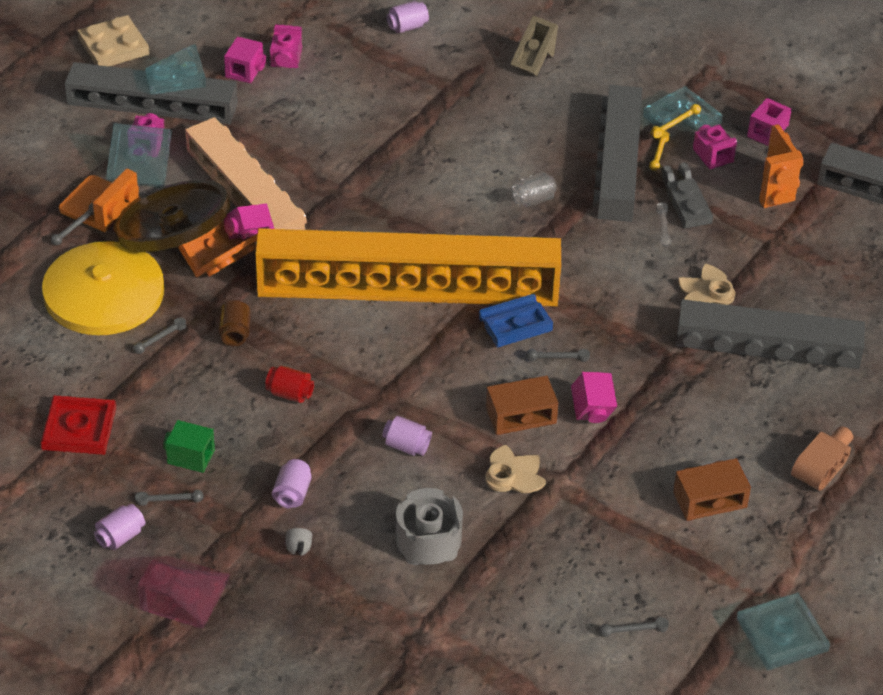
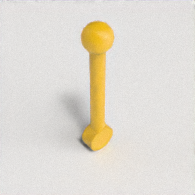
(658, 131)
(654, 165)

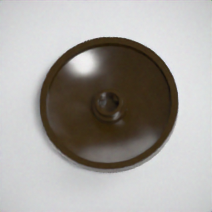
(172, 215)

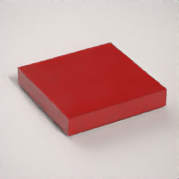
(78, 425)

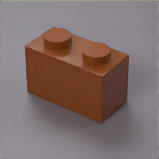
(521, 405)
(711, 489)

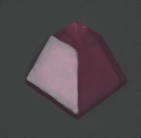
(181, 590)

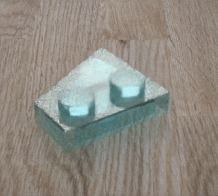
(176, 72)

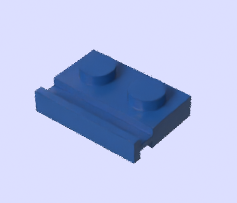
(515, 320)

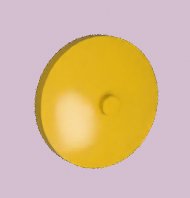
(102, 288)

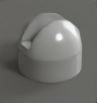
(298, 540)

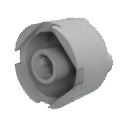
(429, 527)

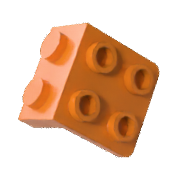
(780, 170)
(106, 197)
(215, 251)

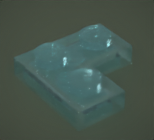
(677, 104)

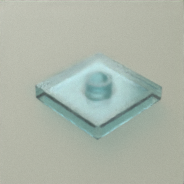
(140, 150)
(783, 631)

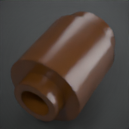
(234, 322)

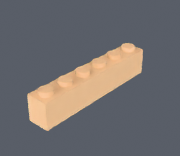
(240, 174)

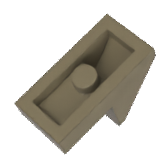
(535, 45)

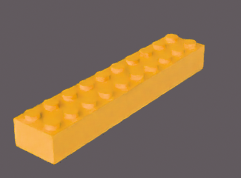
(406, 266)

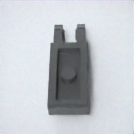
(686, 197)

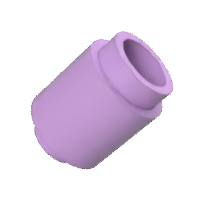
(407, 16)
(407, 436)
(292, 483)
(119, 526)

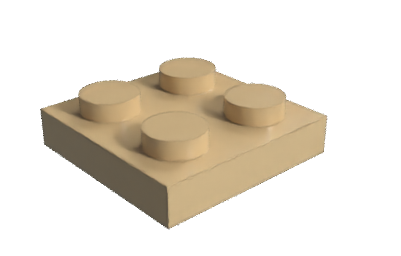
(113, 41)

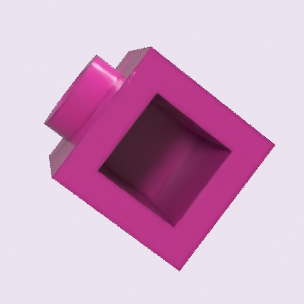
(244, 60)
(593, 396)

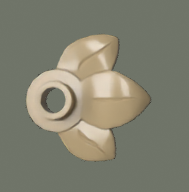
(710, 288)
(513, 472)

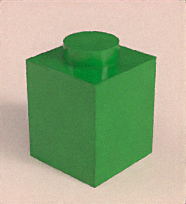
(189, 446)

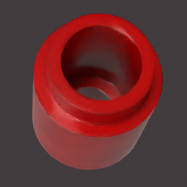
(289, 383)

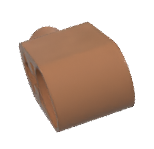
(823, 458)

